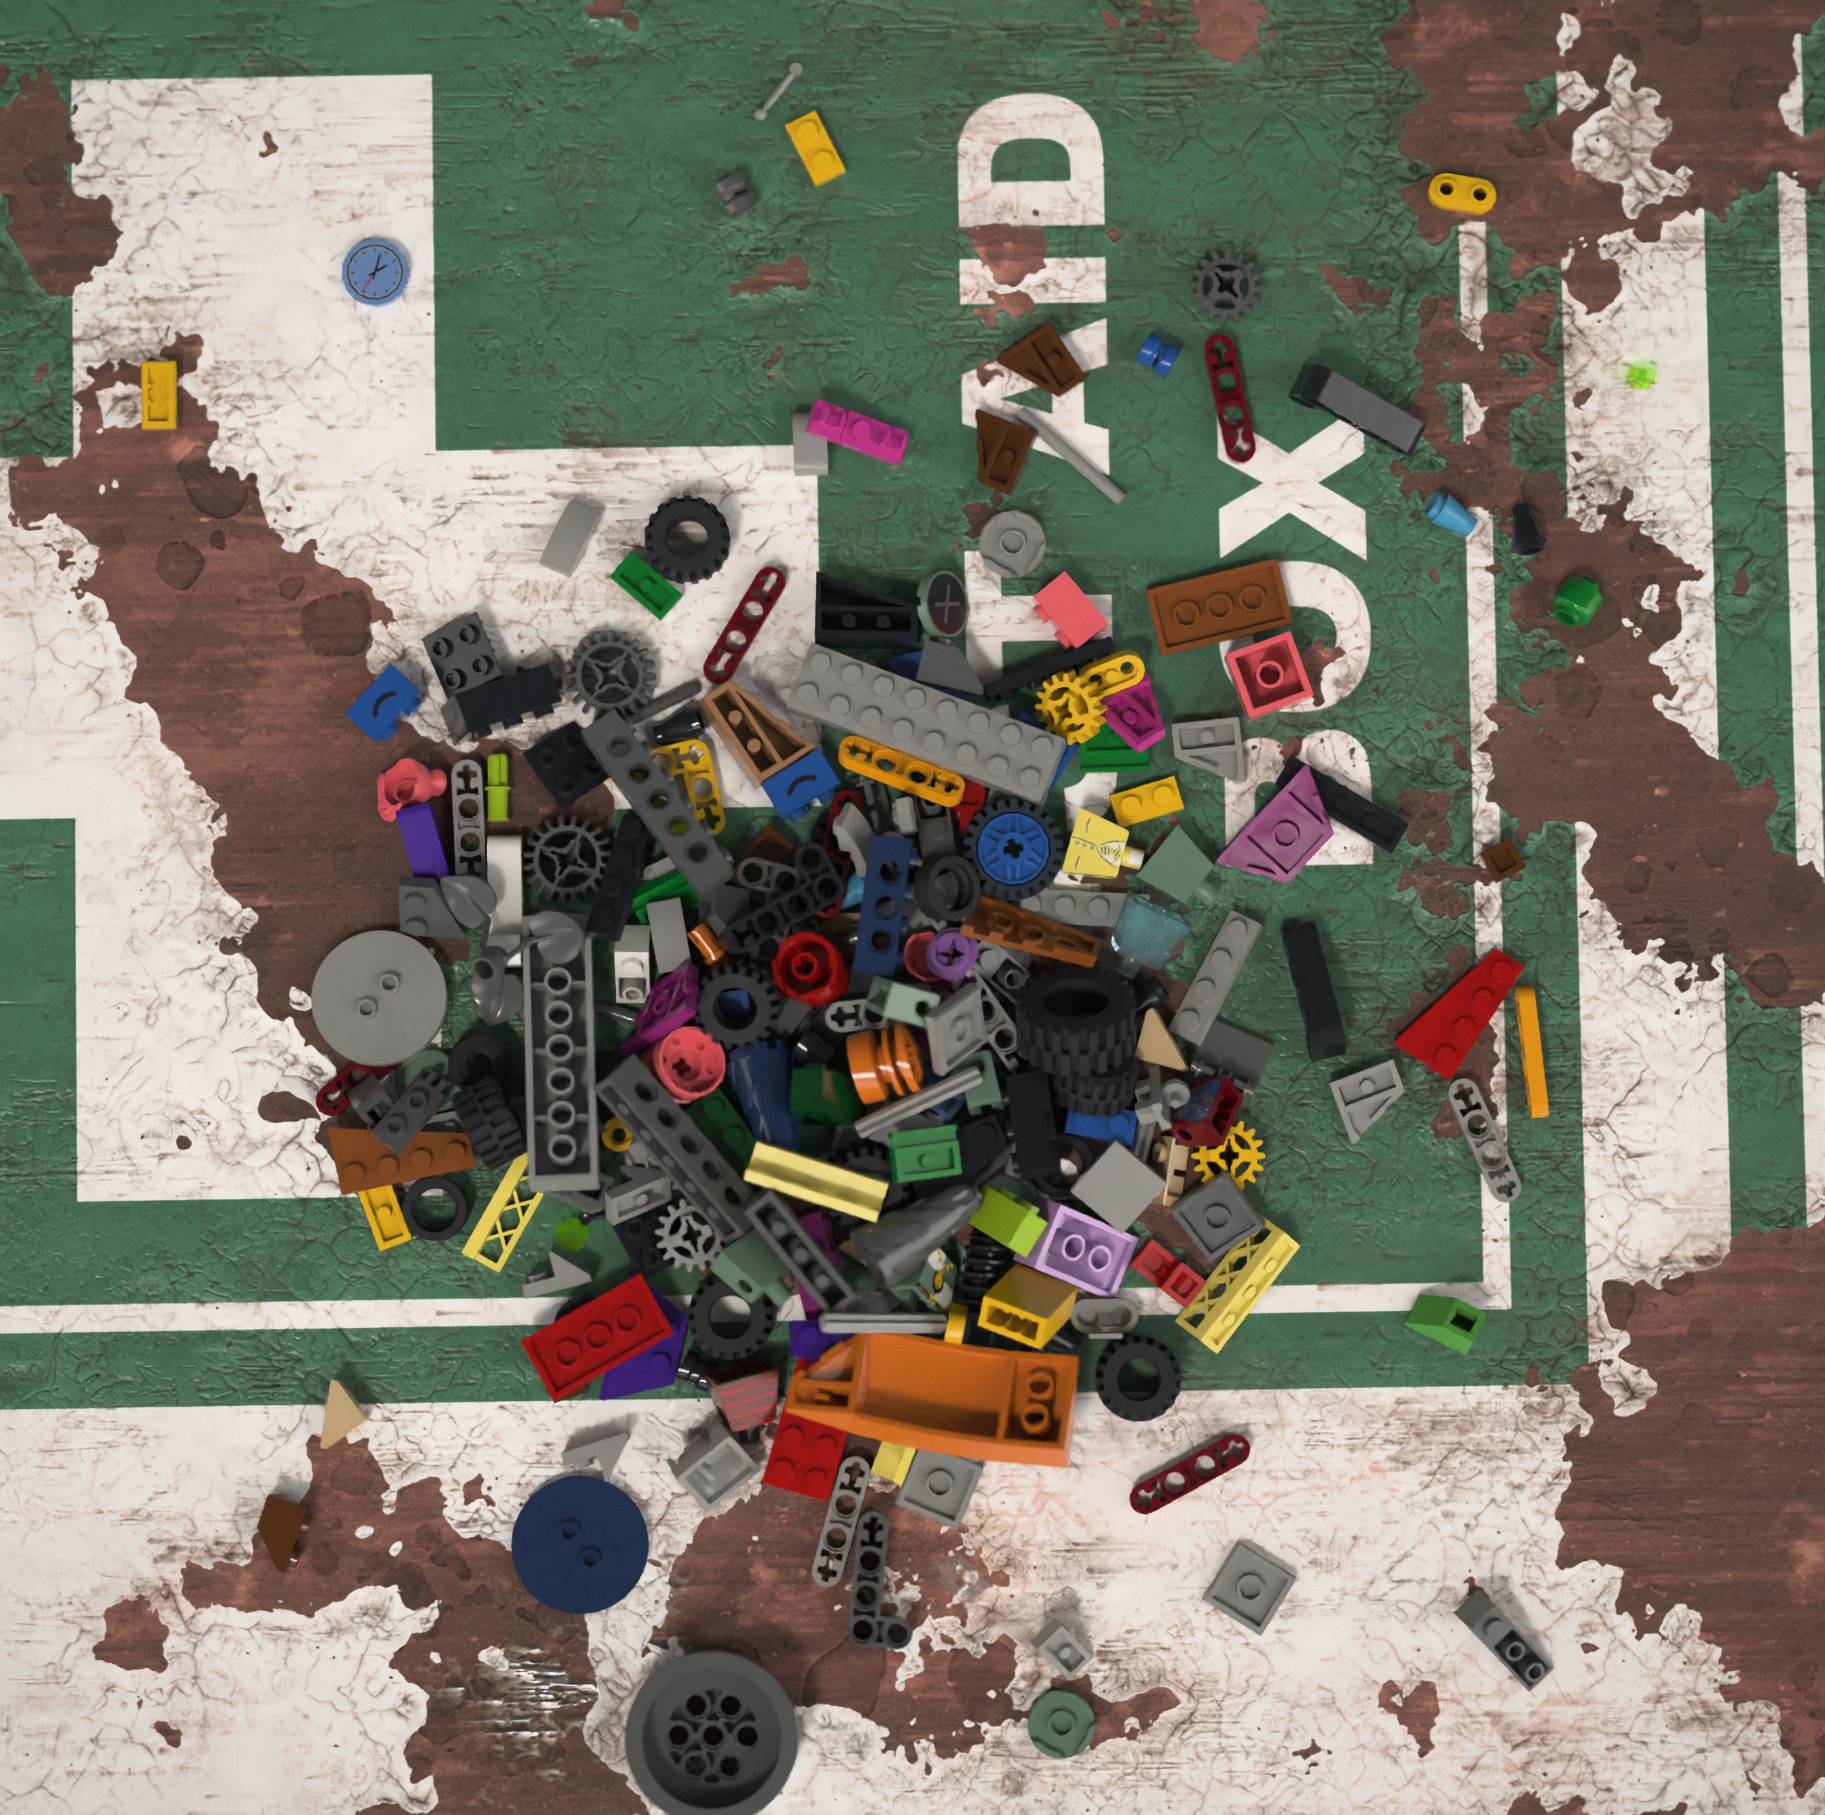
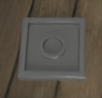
(1217, 1215)

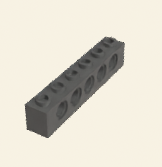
(701, 875)
(664, 1144)

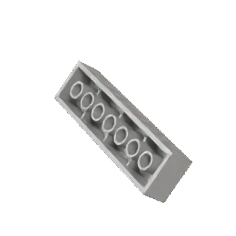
(926, 724)
(560, 1068)

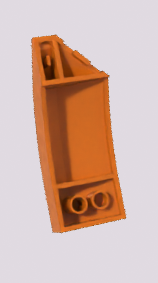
(944, 1397)

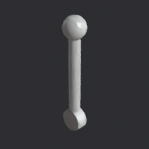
(795, 71)

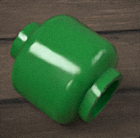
(1577, 601)

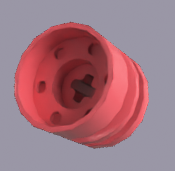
(693, 1058)

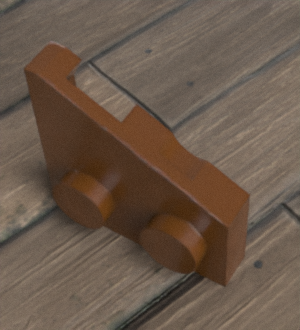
(1044, 362)
(1001, 451)

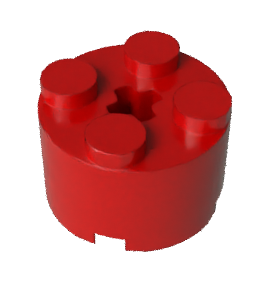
(794, 961)

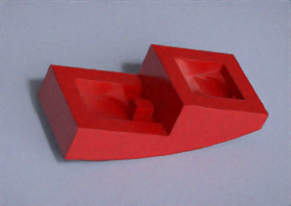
(1167, 1272)

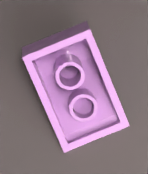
(1080, 1250)

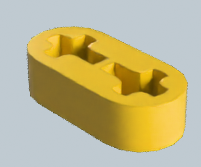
(956, 1323)

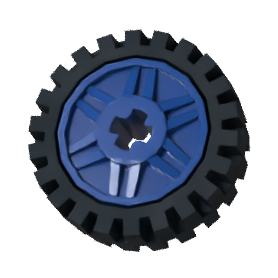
(1025, 826)

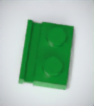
(1111, 754)
(663, 887)
(924, 1153)

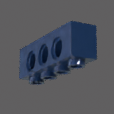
(882, 851)

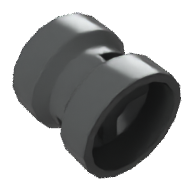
(734, 195)

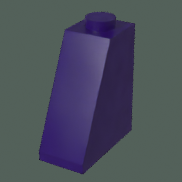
(424, 841)

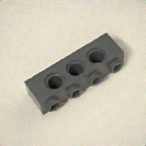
(799, 1250)

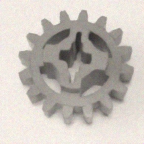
(678, 1239)

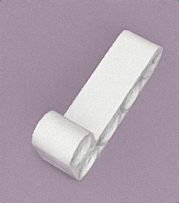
(507, 879)

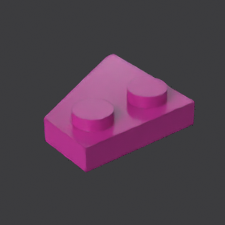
(1135, 715)

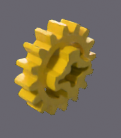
(1071, 707)
(1243, 1155)

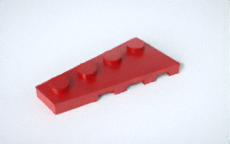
(1456, 1021)

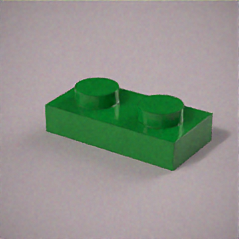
(646, 586)

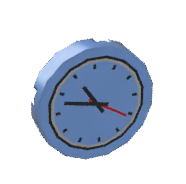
(375, 273)

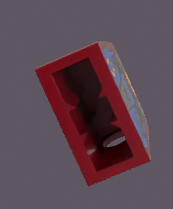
(1207, 1114)

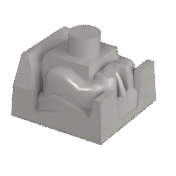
(713, 1465)

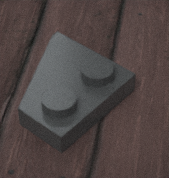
(425, 910)

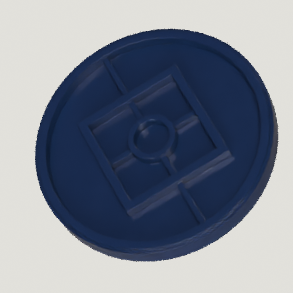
(580, 1545)

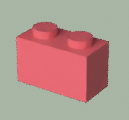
(1069, 612)

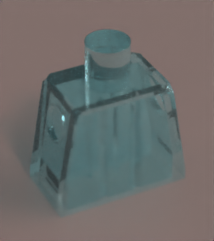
(1146, 934)

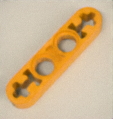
(902, 768)
(1531, 1051)

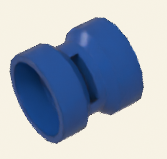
(1152, 349)

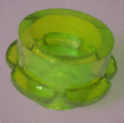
(1641, 377)
(581, 1234)

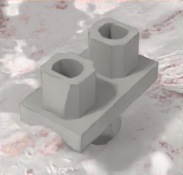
(1158, 1097)

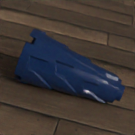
(764, 1089)

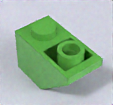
(1446, 1321)

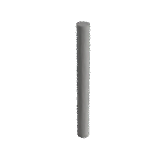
(1071, 455)

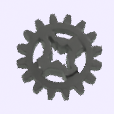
(1214, 297)

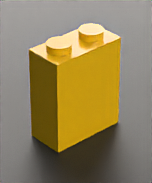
(1028, 1306)

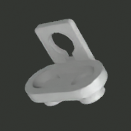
(1104, 1317)

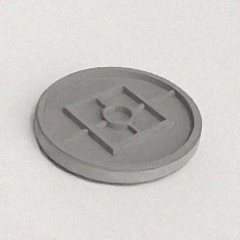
(379, 998)

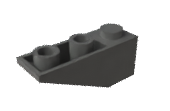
(933, 825)
(999, 969)
(1503, 1640)

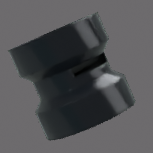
(693, 1371)

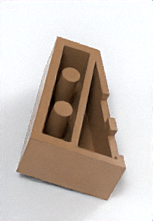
(752, 734)

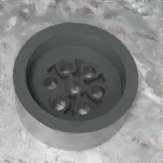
(660, 1763)

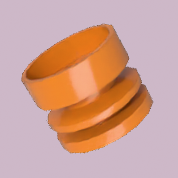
(879, 1064)

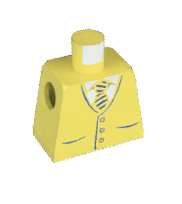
(1099, 848)

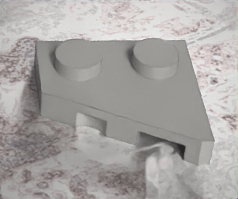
(1365, 1095)

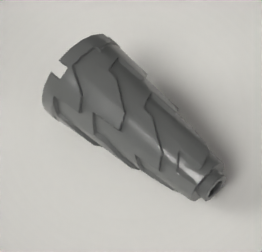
(906, 1237)

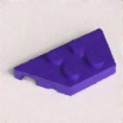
(654, 1366)

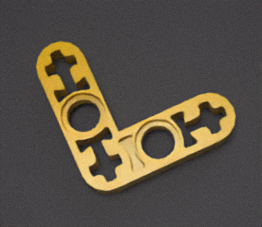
(692, 773)

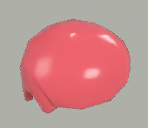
(915, 957)

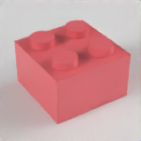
(1268, 676)

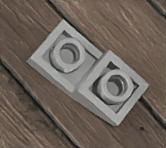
(570, 537)
(903, 817)
(853, 836)
(668, 934)

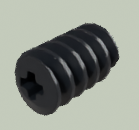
(982, 1270)

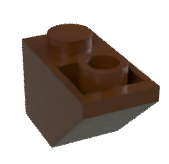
(281, 1529)

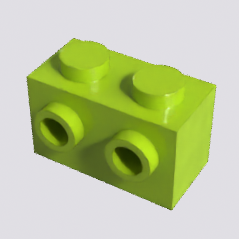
(1007, 1221)

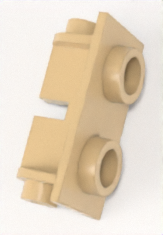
(1167, 1156)

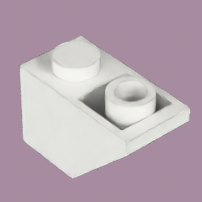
(633, 964)

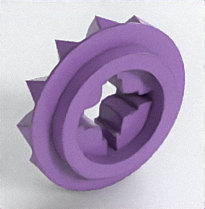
(944, 944)

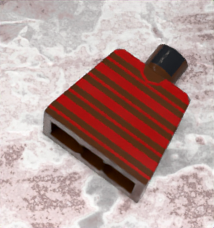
(745, 1396)

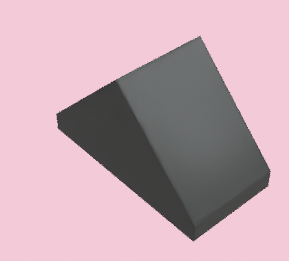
(370, 1101)

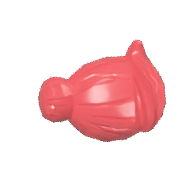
(407, 786)

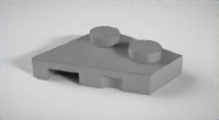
(1211, 746)

